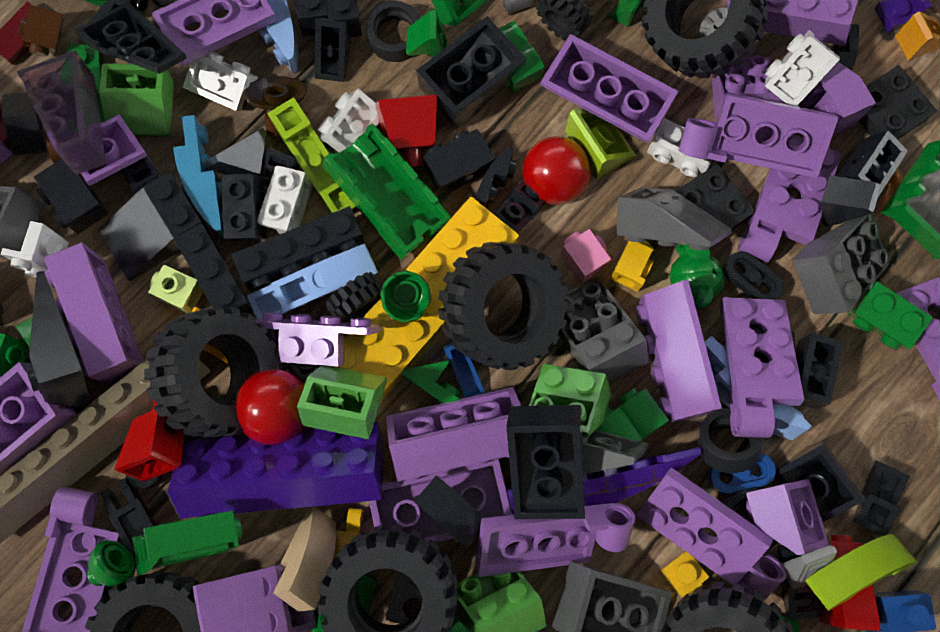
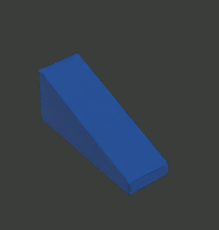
(464, 371)

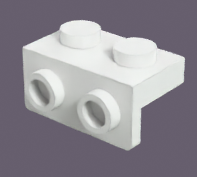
(37, 245)

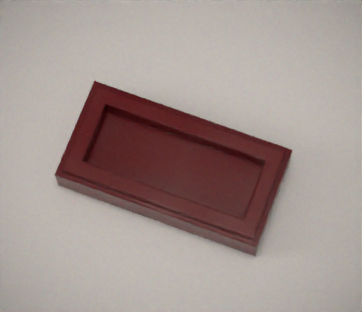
(10, 43)

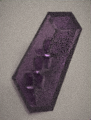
(69, 109)

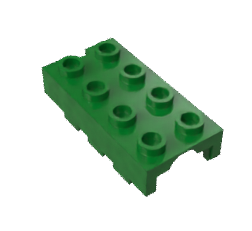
(387, 192)

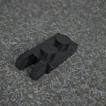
(131, 518)

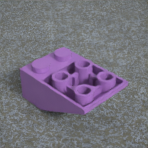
(747, 81)
(840, 94)
(248, 605)

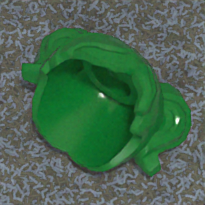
(701, 271)

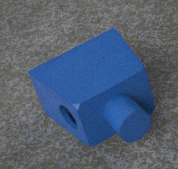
(905, 611)

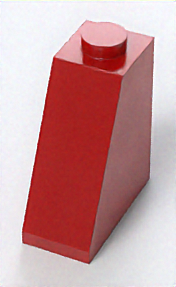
(860, 610)

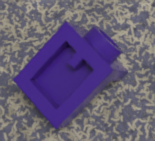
(896, 13)

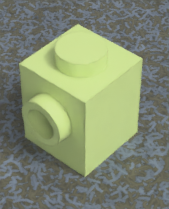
(175, 289)

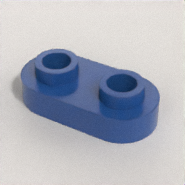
(744, 480)

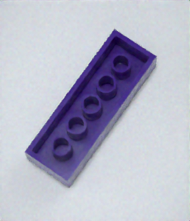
(255, 477)

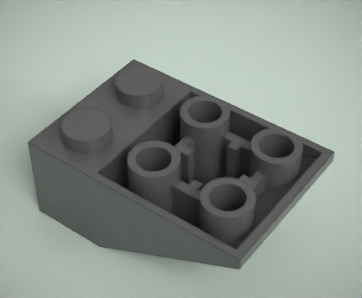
(667, 218)
(841, 265)
(601, 333)

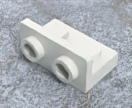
(800, 69)
(219, 80)
(350, 121)
(666, 146)
(285, 200)

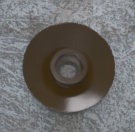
(274, 91)

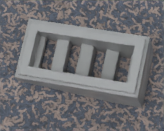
(806, 565)

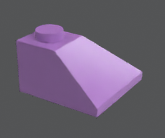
(120, 150)
(789, 516)

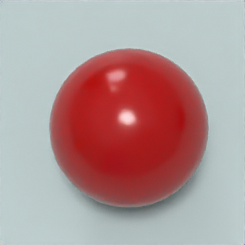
(557, 170)
(269, 406)

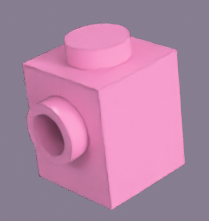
(585, 254)

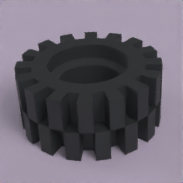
(564, 16)
(355, 298)

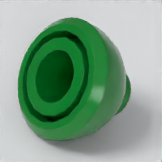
(110, 564)

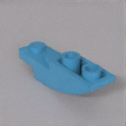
(199, 182)

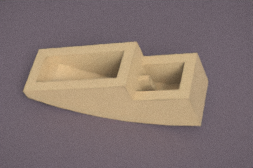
(307, 560)

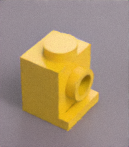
(633, 264)

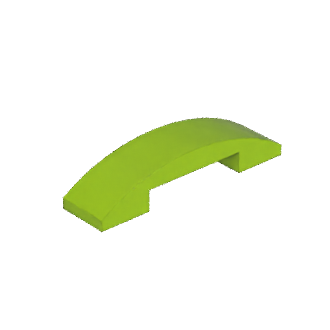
(309, 152)
(859, 570)

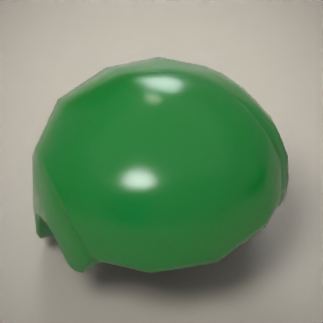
(405, 296)

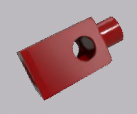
(409, 125)
(150, 447)

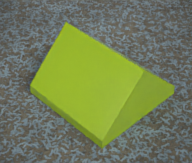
(600, 140)

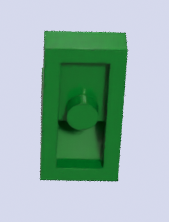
(426, 36)
(427, 377)

